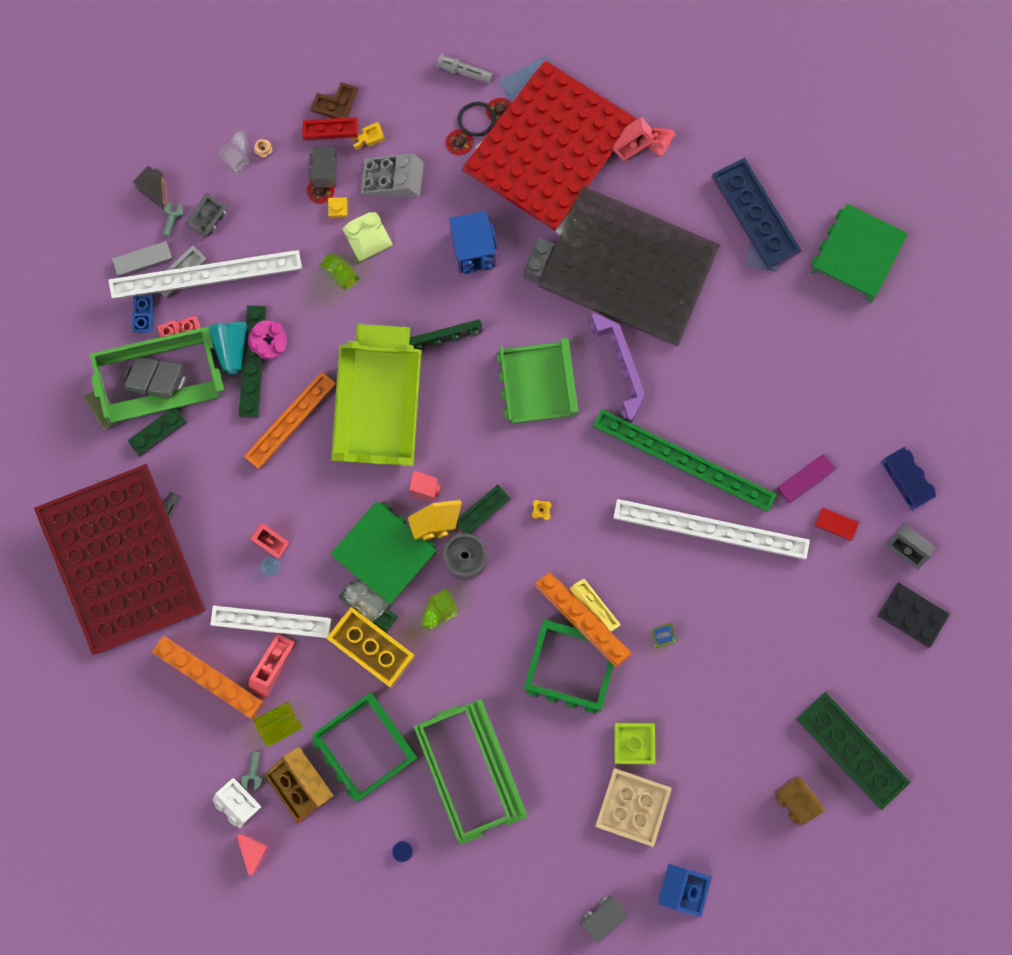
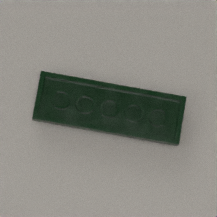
(853, 751)

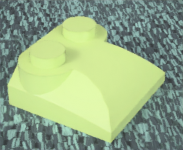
(367, 236)

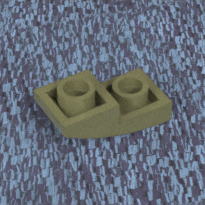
(95, 407)

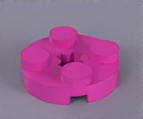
(261, 347)

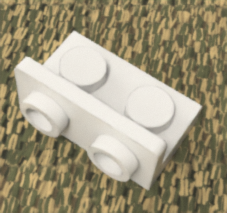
(235, 803)

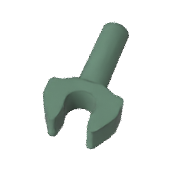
(171, 217)
(253, 773)

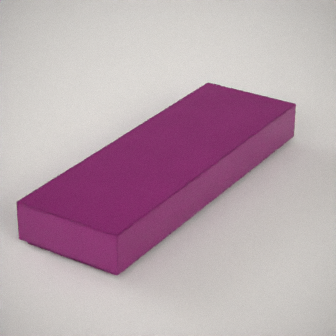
(806, 478)

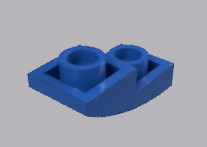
(143, 314)

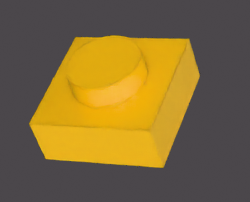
(338, 207)

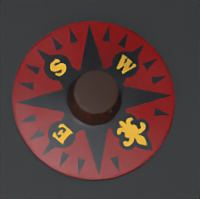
(499, 106)
(459, 142)
(319, 195)

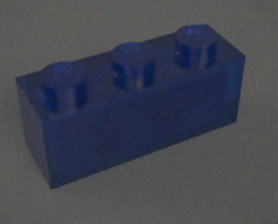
(908, 478)

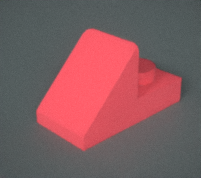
(662, 140)

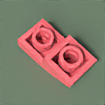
(175, 327)

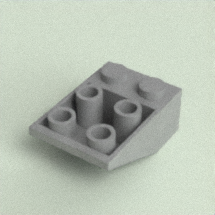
(393, 176)

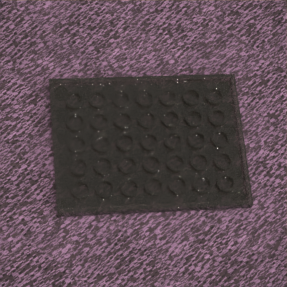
(629, 265)

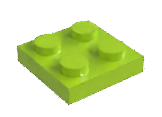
(634, 743)

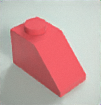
(633, 139)
(424, 486)

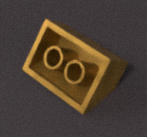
(298, 785)

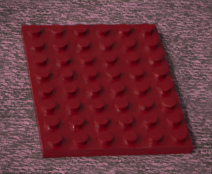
(119, 559)

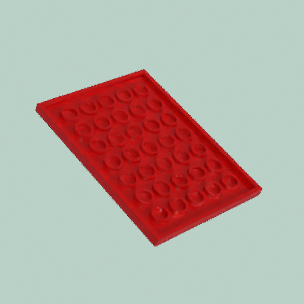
(548, 145)

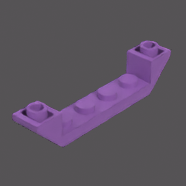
(604, 326)

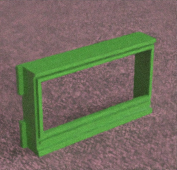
(151, 404)
(495, 762)

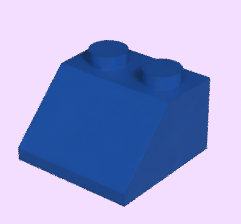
(684, 890)

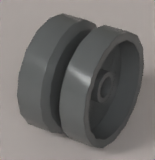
(465, 568)

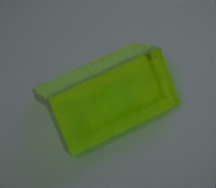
(277, 724)

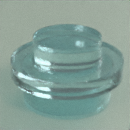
(270, 566)

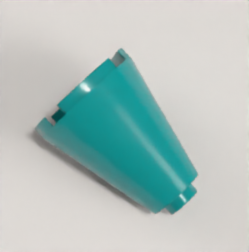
(229, 345)

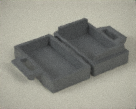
(154, 377)

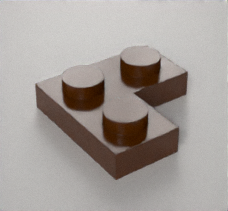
(336, 107)

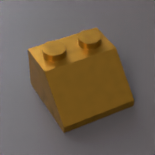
(799, 801)

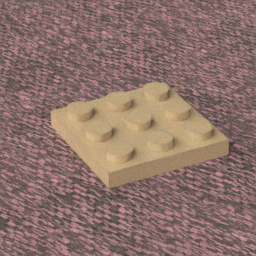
(633, 807)

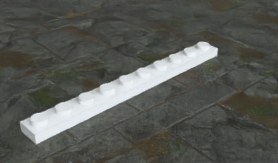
(205, 274)
(711, 529)

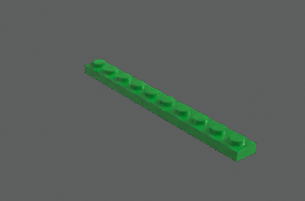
(684, 460)

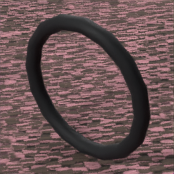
(475, 104)

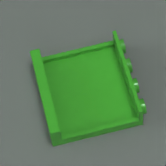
(538, 382)

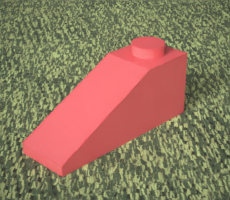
(270, 666)

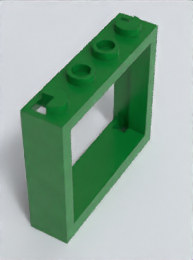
(554, 696)
(331, 760)

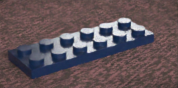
(756, 213)

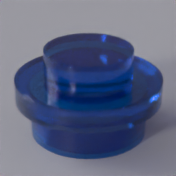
(402, 851)

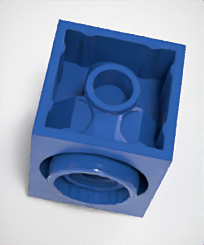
(473, 242)

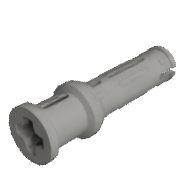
(455, 66)

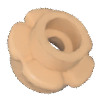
(260, 144)

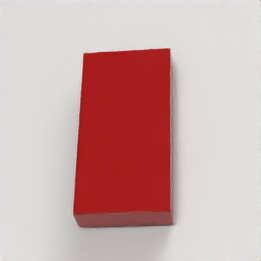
(836, 524)

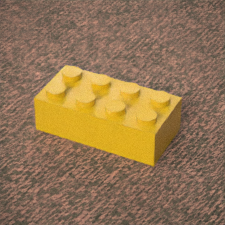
(371, 647)

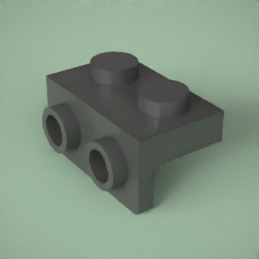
(206, 214)

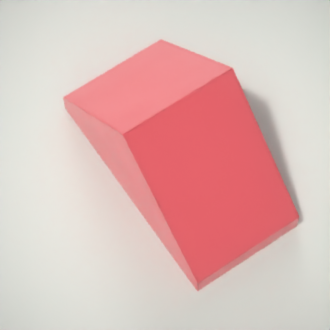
(269, 540)
(252, 852)

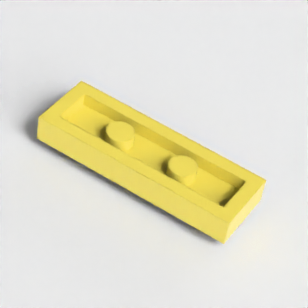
(594, 604)

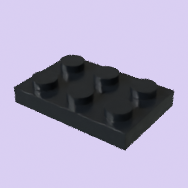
(913, 615)

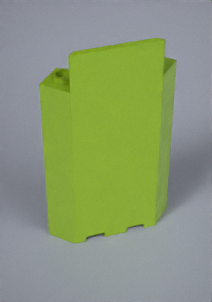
(377, 397)

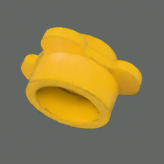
(545, 506)

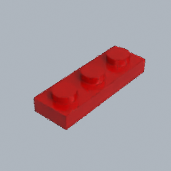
(330, 128)

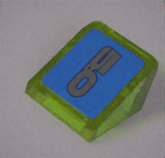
(664, 635)

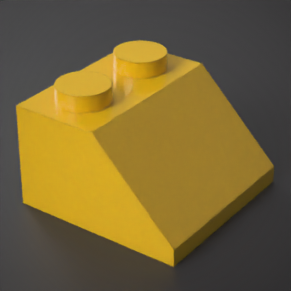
(435, 520)

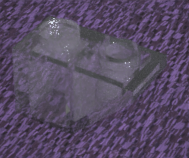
(236, 153)

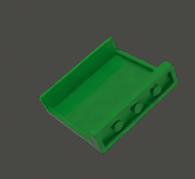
(859, 251)
(383, 552)

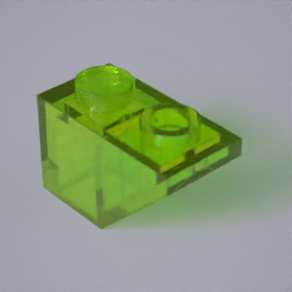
(339, 271)
(439, 607)

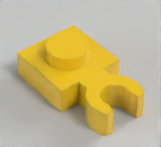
(371, 136)

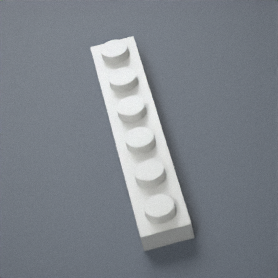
(270, 622)

